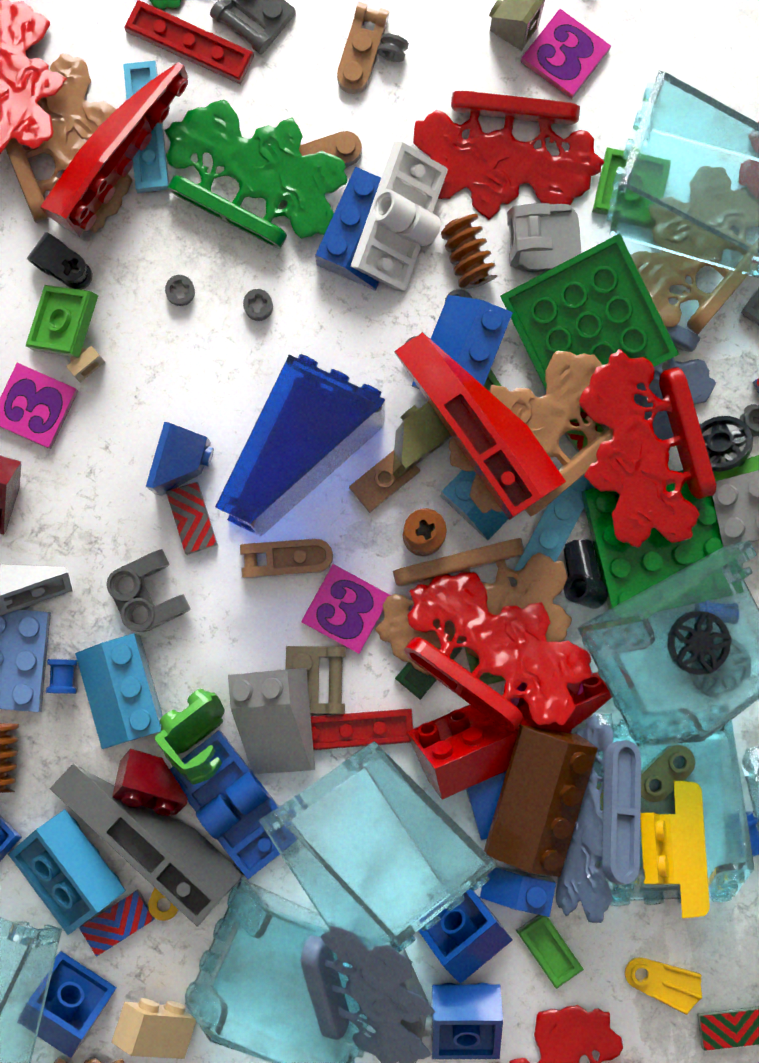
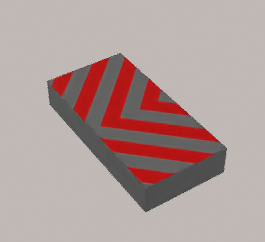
(191, 518)

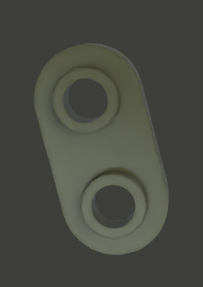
(665, 772)

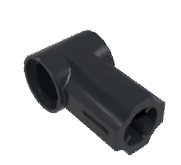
(583, 577)

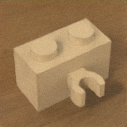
(154, 1029)

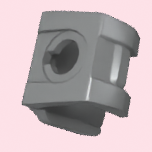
(543, 235)

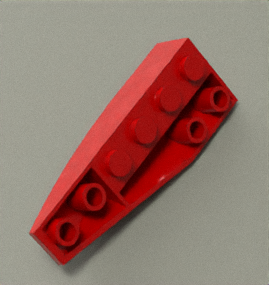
(110, 152)
(485, 429)
(472, 748)

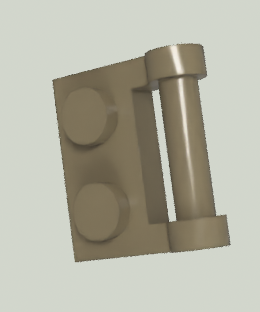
(309, 658)

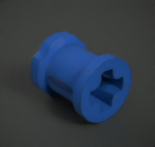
(61, 676)

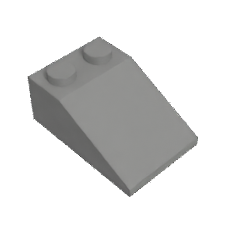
(273, 719)

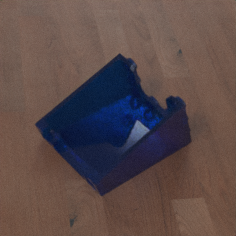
(298, 441)

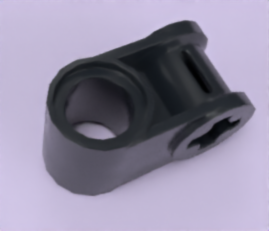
(58, 260)

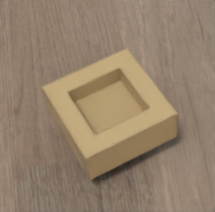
(85, 364)

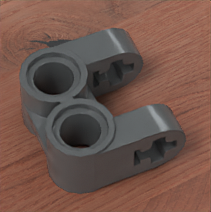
(139, 595)

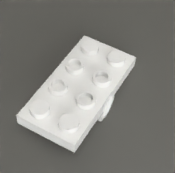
(400, 217)

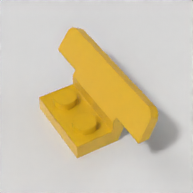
(677, 849)

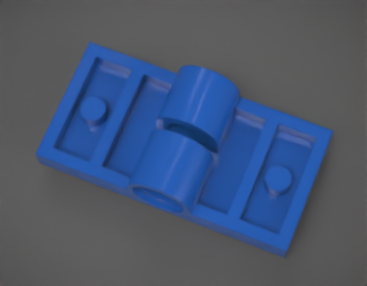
(232, 806)

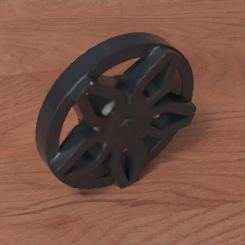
(722, 442)
(699, 642)

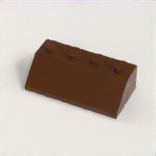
(540, 800)

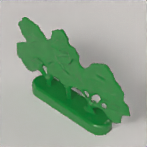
(263, 166)

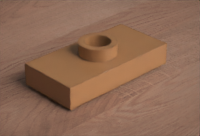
(379, 483)

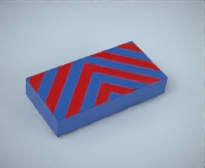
(116, 923)

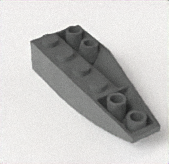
(157, 846)

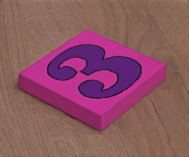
(565, 53)
(35, 405)
(345, 608)

